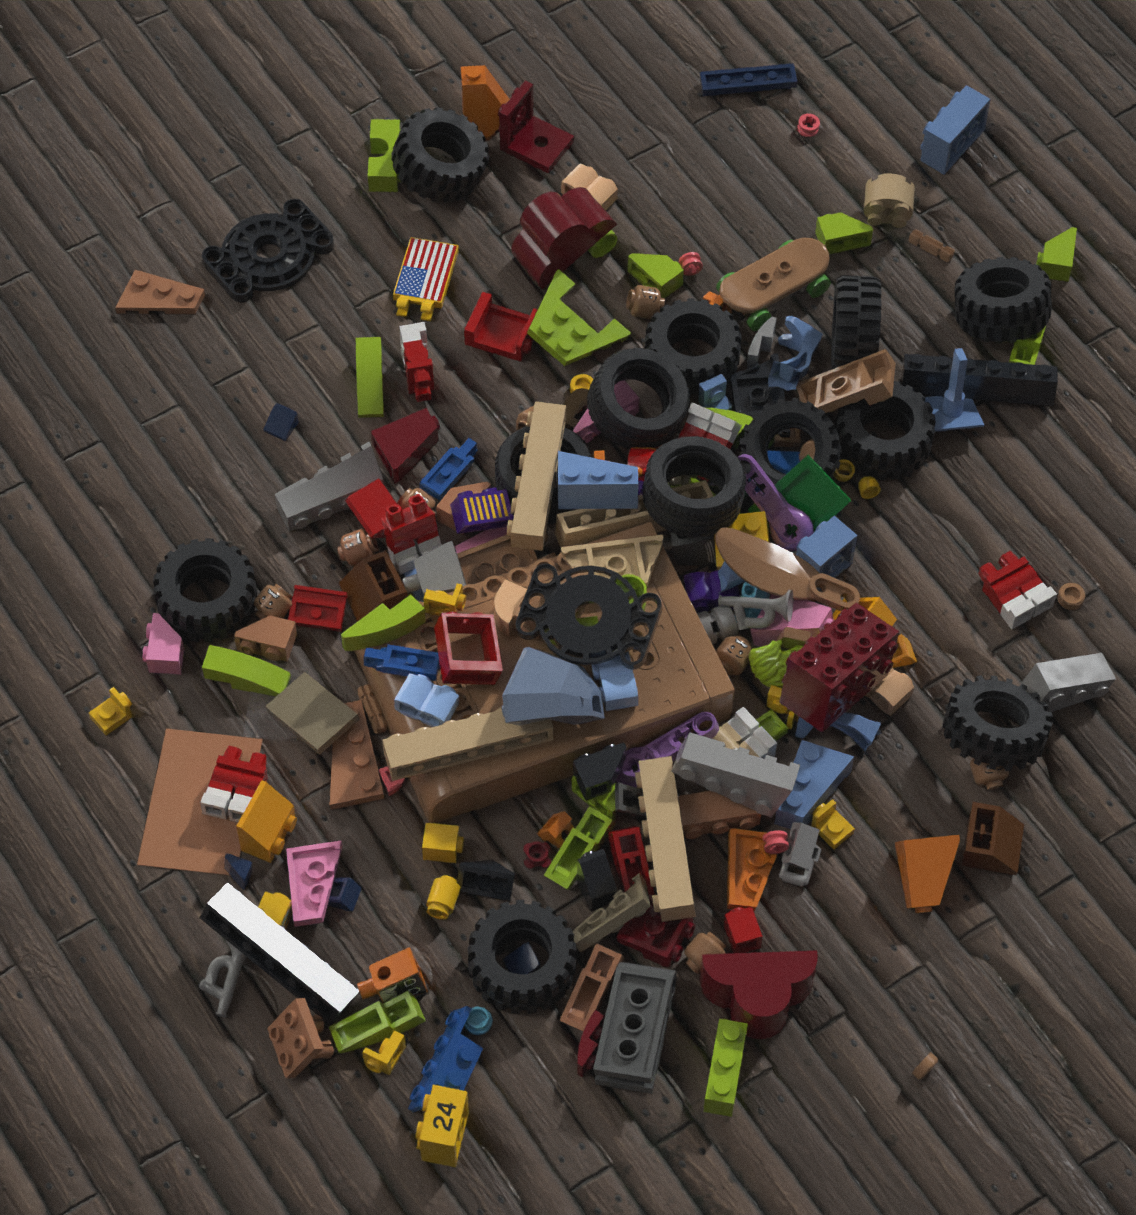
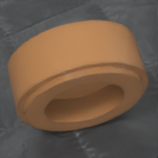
(1071, 596)
(925, 1066)

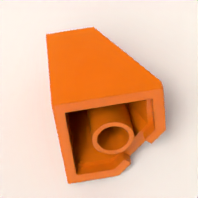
(481, 98)
(925, 869)

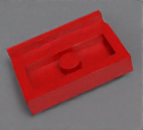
(318, 608)

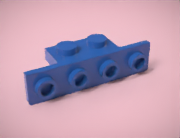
(451, 1062)

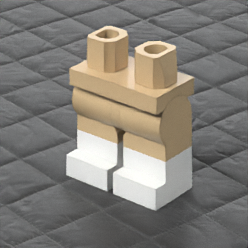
(745, 733)

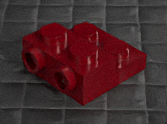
(654, 938)

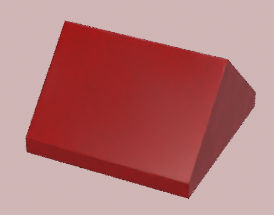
(369, 507)

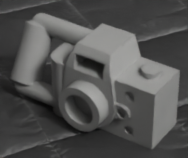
(801, 854)

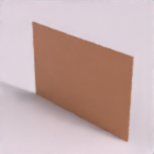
(175, 828)

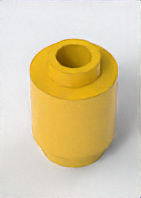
(442, 897)

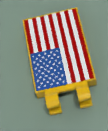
(425, 276)

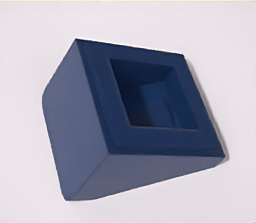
(281, 422)
(238, 869)
(344, 894)
(522, 960)

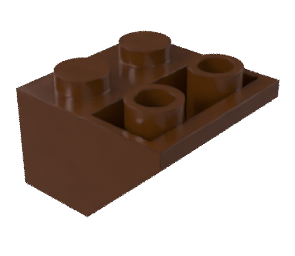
(371, 584)
(992, 839)

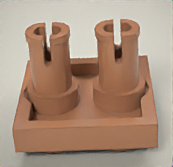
(297, 1038)

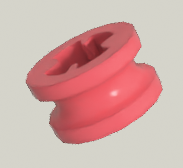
(808, 131)
(691, 263)
(775, 842)

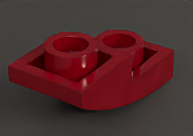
(587, 1047)

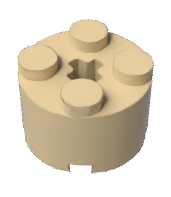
(889, 200)

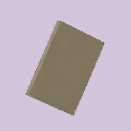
(312, 713)

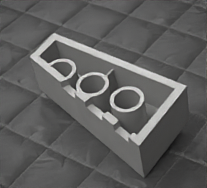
(736, 773)

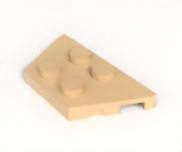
(623, 556)

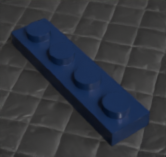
(748, 79)

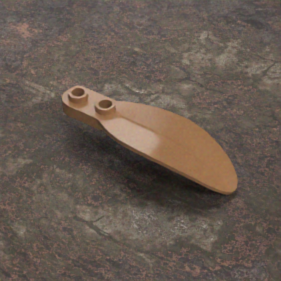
(779, 570)

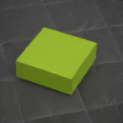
(772, 724)

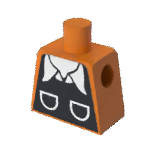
(394, 977)

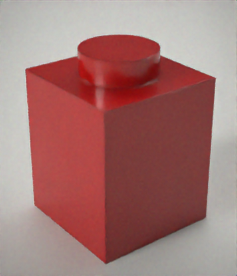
(742, 930)

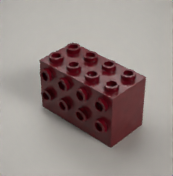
(838, 666)

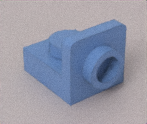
(713, 393)

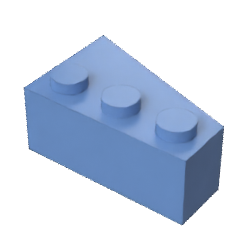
(595, 483)
(816, 780)

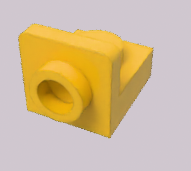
(440, 602)
(773, 702)
(112, 712)
(831, 824)
(388, 1055)

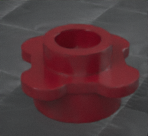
(537, 848)

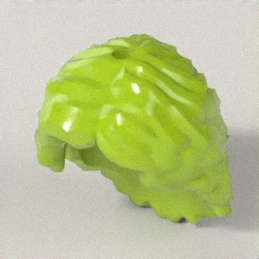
(769, 663)

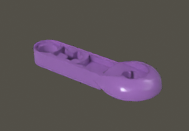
(777, 509)
(665, 746)

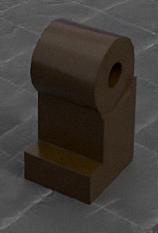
(576, 406)

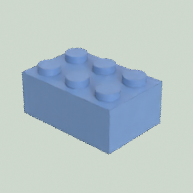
(954, 129)

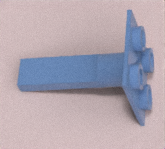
(953, 409)

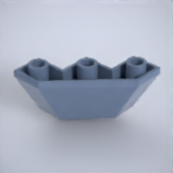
(550, 689)

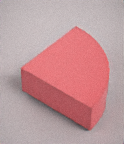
(390, 786)

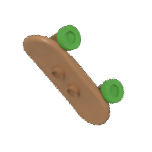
(776, 277)

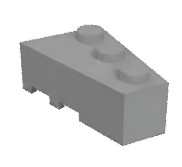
(1070, 680)

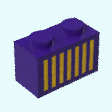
(481, 510)

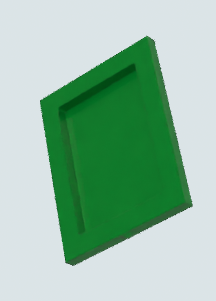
(810, 491)

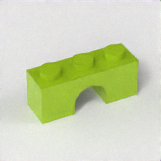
(380, 169)
(725, 1067)

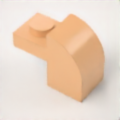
(507, 607)

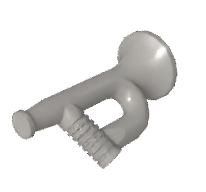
(782, 605)
(226, 993)

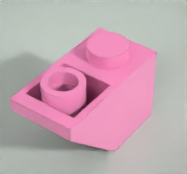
(164, 648)

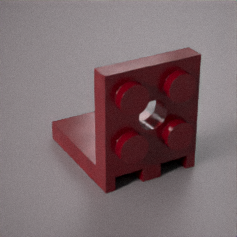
(522, 130)

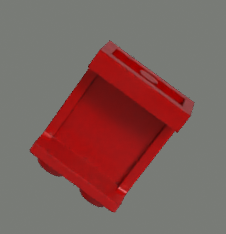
(499, 329)

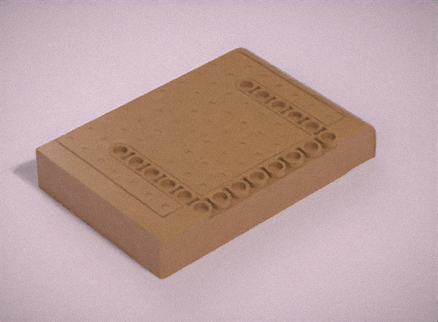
(673, 685)

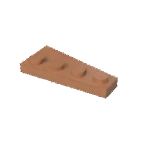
(354, 765)

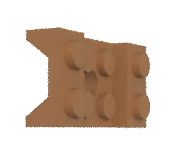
(864, 378)

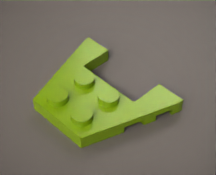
(564, 332)

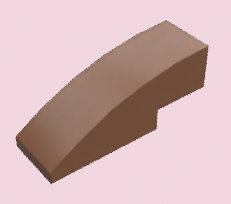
(591, 987)

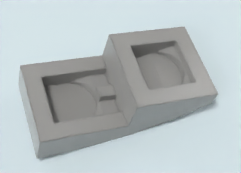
(762, 341)

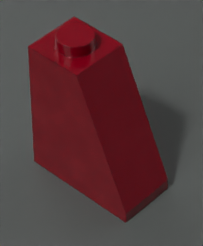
(405, 442)

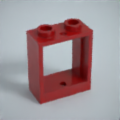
(462, 671)

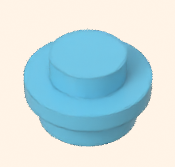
(478, 1021)

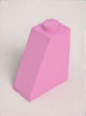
(805, 616)

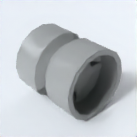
(722, 622)

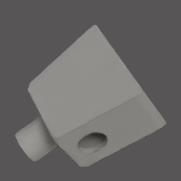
(436, 571)

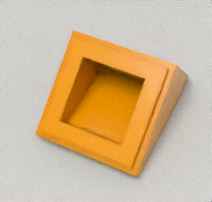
(904, 654)

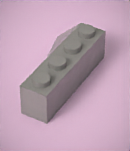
(327, 490)

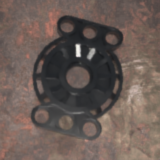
(268, 228)
(587, 642)

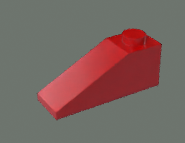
(629, 856)

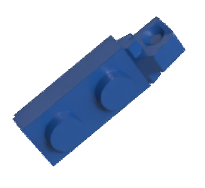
(449, 469)
(403, 661)

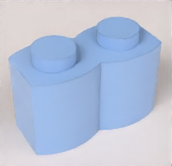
(616, 683)
(426, 701)

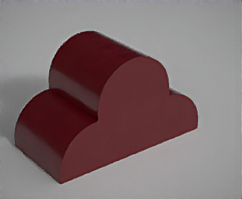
(559, 232)
(758, 986)

